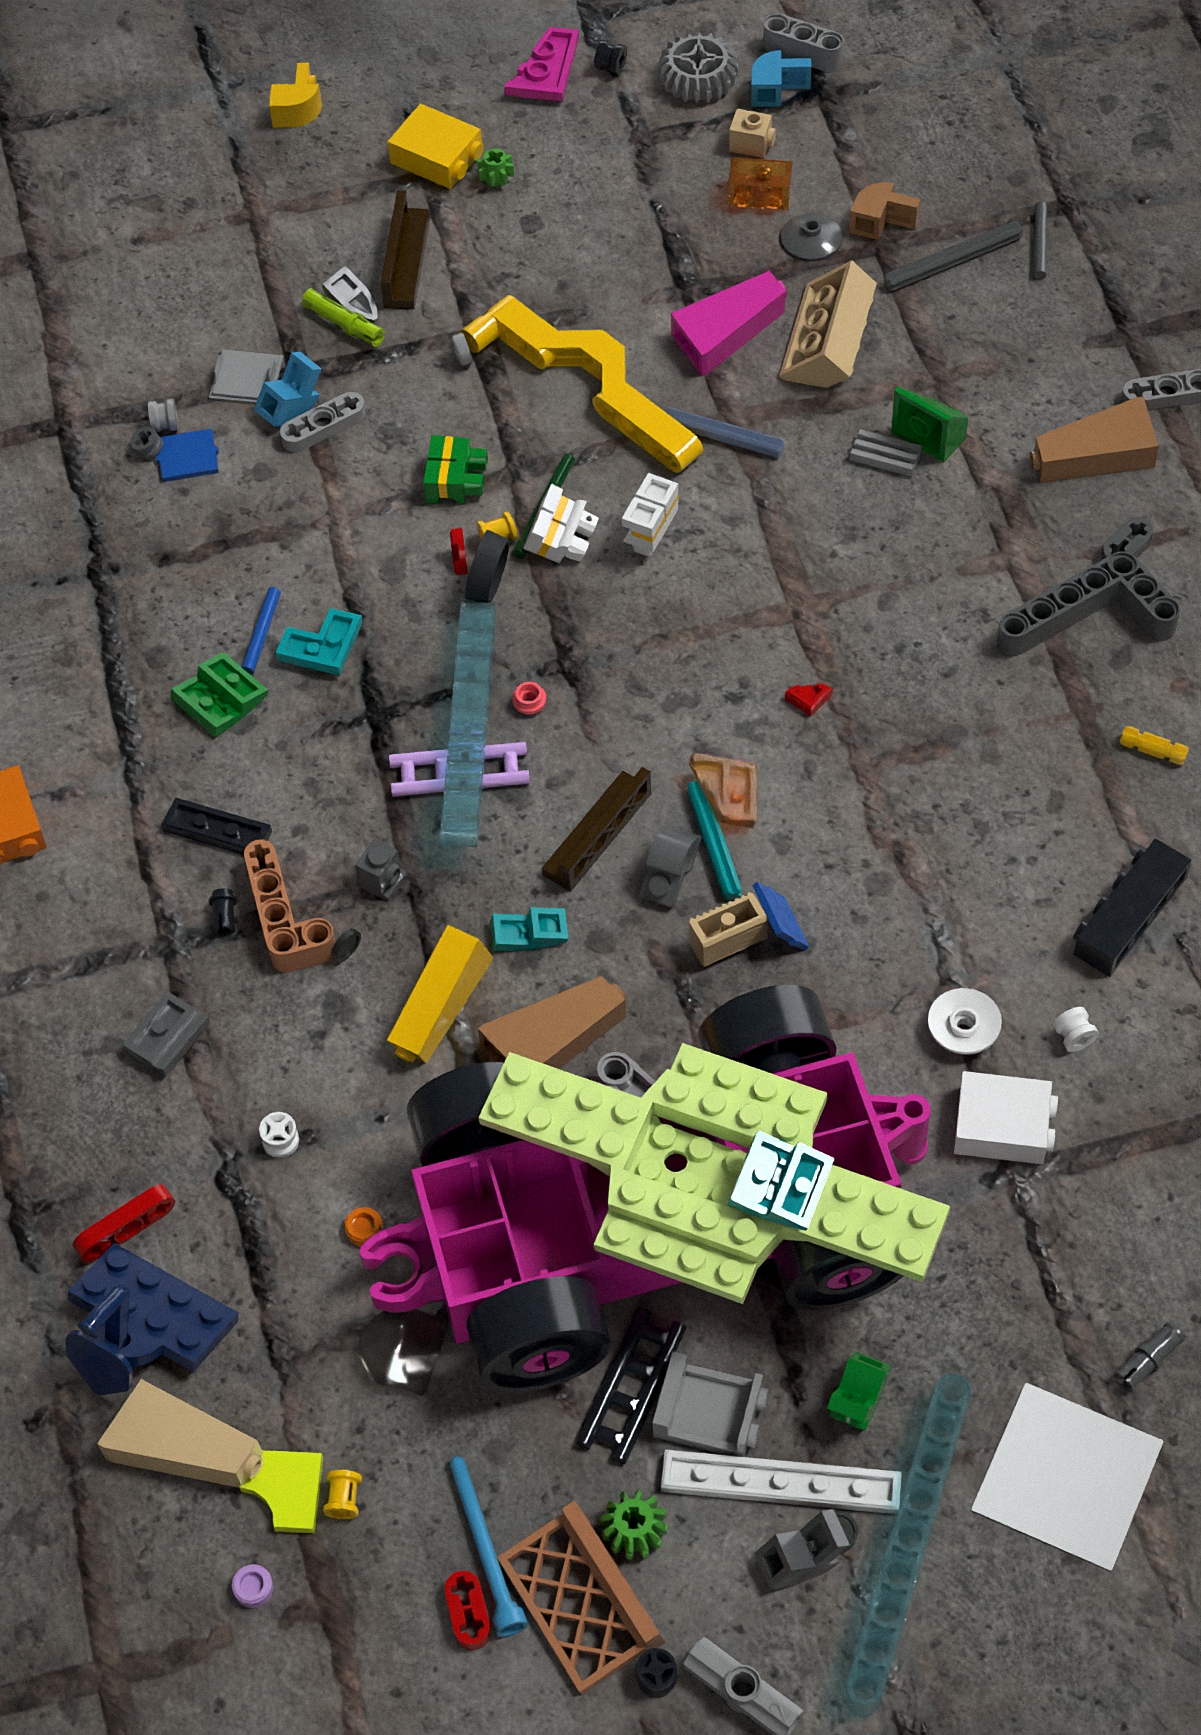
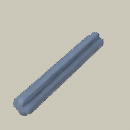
(728, 433)

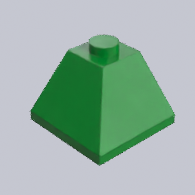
(928, 423)

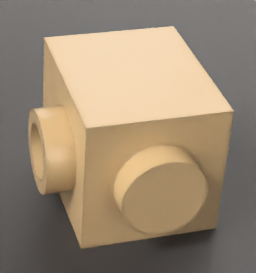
(751, 133)

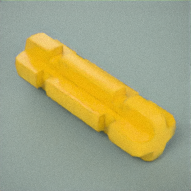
(1154, 745)

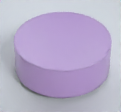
(252, 1586)

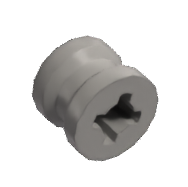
(163, 415)

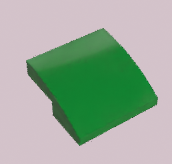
(219, 694)

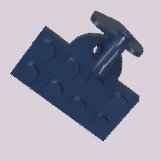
(136, 1318)

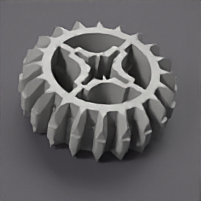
(715, 73)

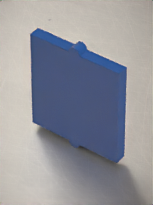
(188, 455)
(780, 916)

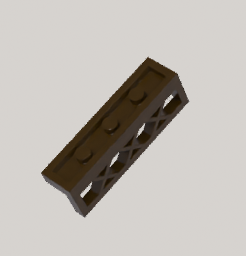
(404, 254)
(598, 829)

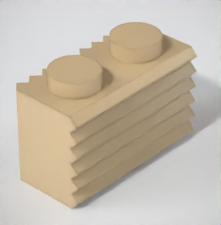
(728, 929)

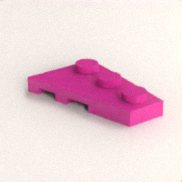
(548, 68)

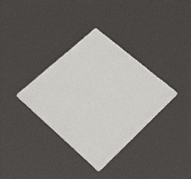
(1068, 1476)

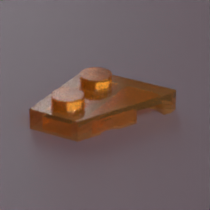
(728, 787)

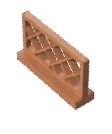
(610, 1579)

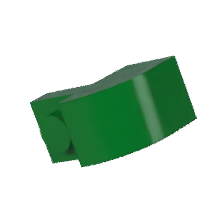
(859, 1391)

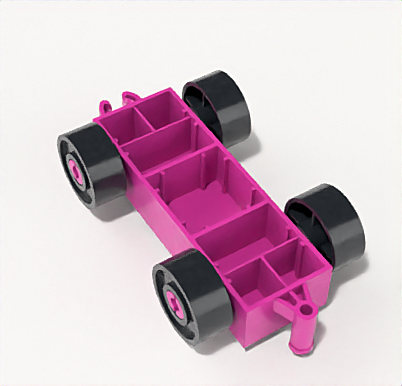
(516, 1223)

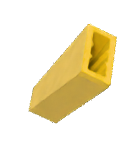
(439, 994)

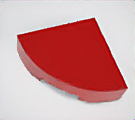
(458, 551)
(808, 697)

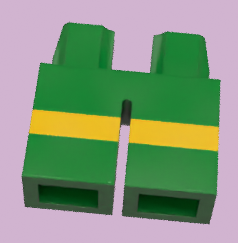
(449, 469)

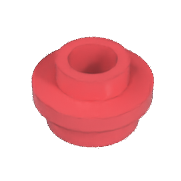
(526, 691)

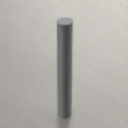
(1040, 240)

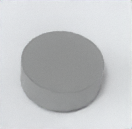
(461, 349)

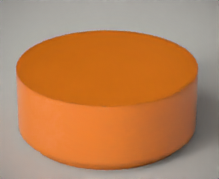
(362, 1224)

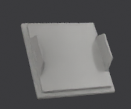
(242, 374)

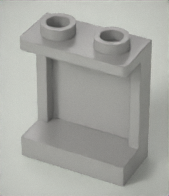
(708, 1408)

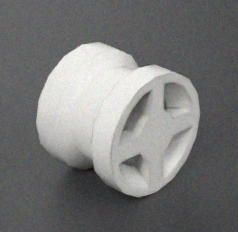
(1076, 1029)
(279, 1125)

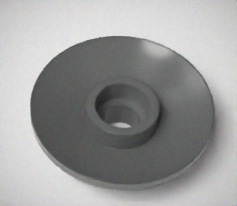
(811, 237)

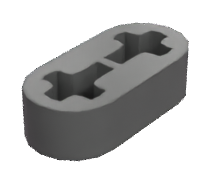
(1122, 538)

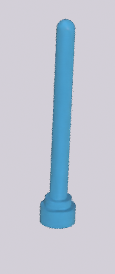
(508, 1617)

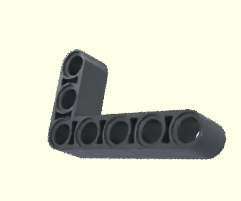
(1111, 579)

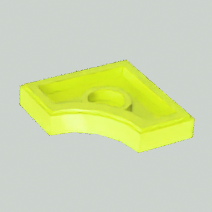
(290, 1488)

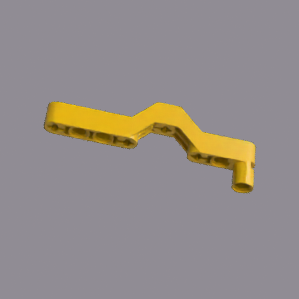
(601, 357)

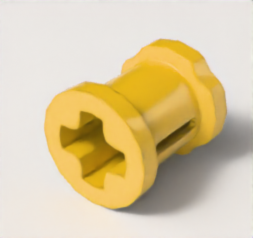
(502, 526)
(342, 1494)

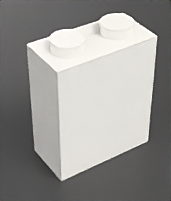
(1005, 1117)

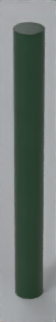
(557, 479)

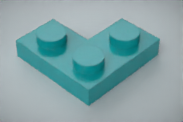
(325, 650)

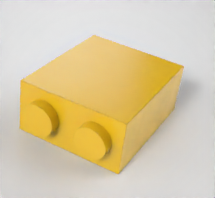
(435, 146)

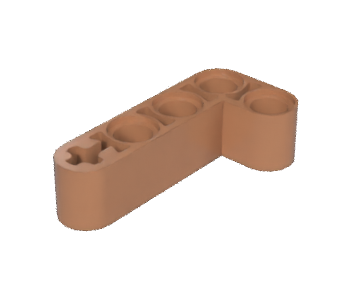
(275, 905)

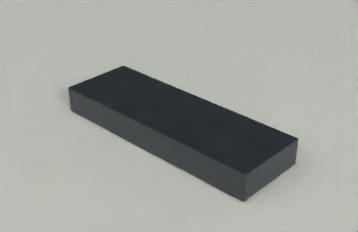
(213, 826)

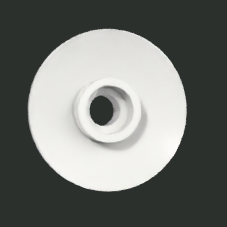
(968, 1008)

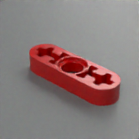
(124, 1223)

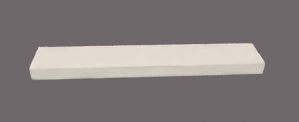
(781, 1482)

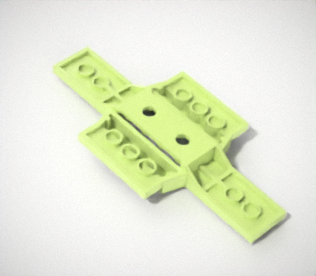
(682, 1218)

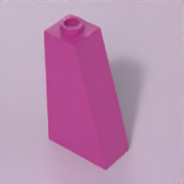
(727, 320)

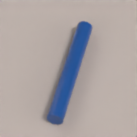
(261, 630)

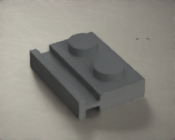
(166, 1033)

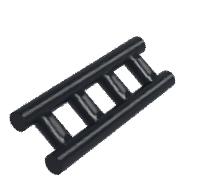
(638, 1407)

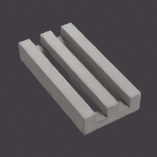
(887, 449)

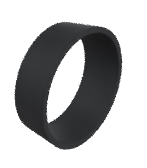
(487, 567)

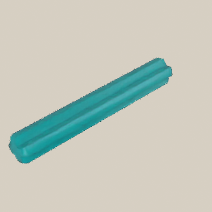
(715, 843)

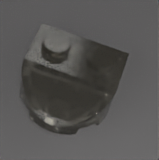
(402, 1348)

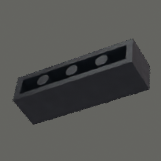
(1131, 906)

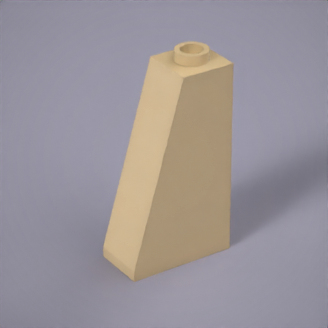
(178, 1439)

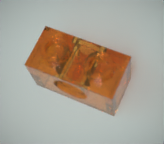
(760, 183)

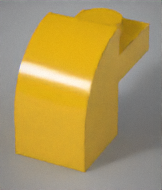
(295, 103)

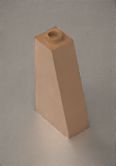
(1098, 444)
(557, 1026)

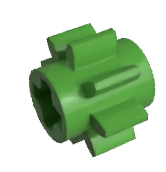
(495, 167)

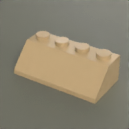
(829, 327)

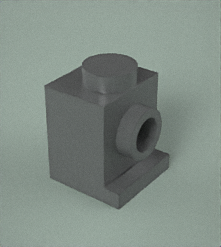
(380, 870)

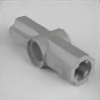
(722, 1672)

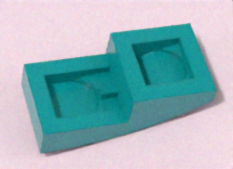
(527, 932)

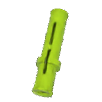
(351, 322)

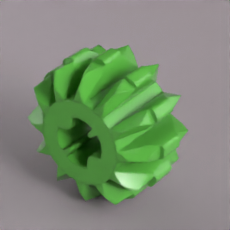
(648, 1530)

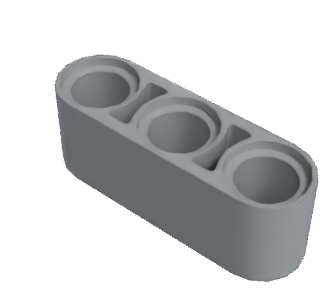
(803, 40)

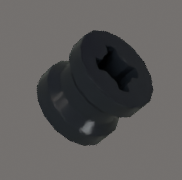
(610, 57)
(656, 1663)

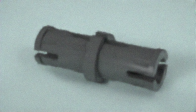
(1149, 1356)

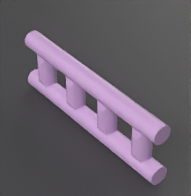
(407, 761)

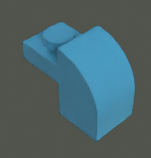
(773, 74)
(293, 394)

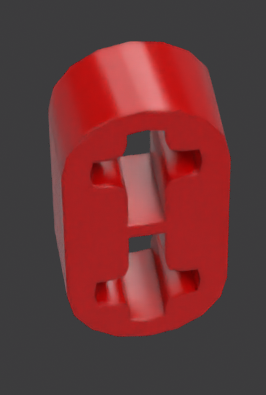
(476, 1607)

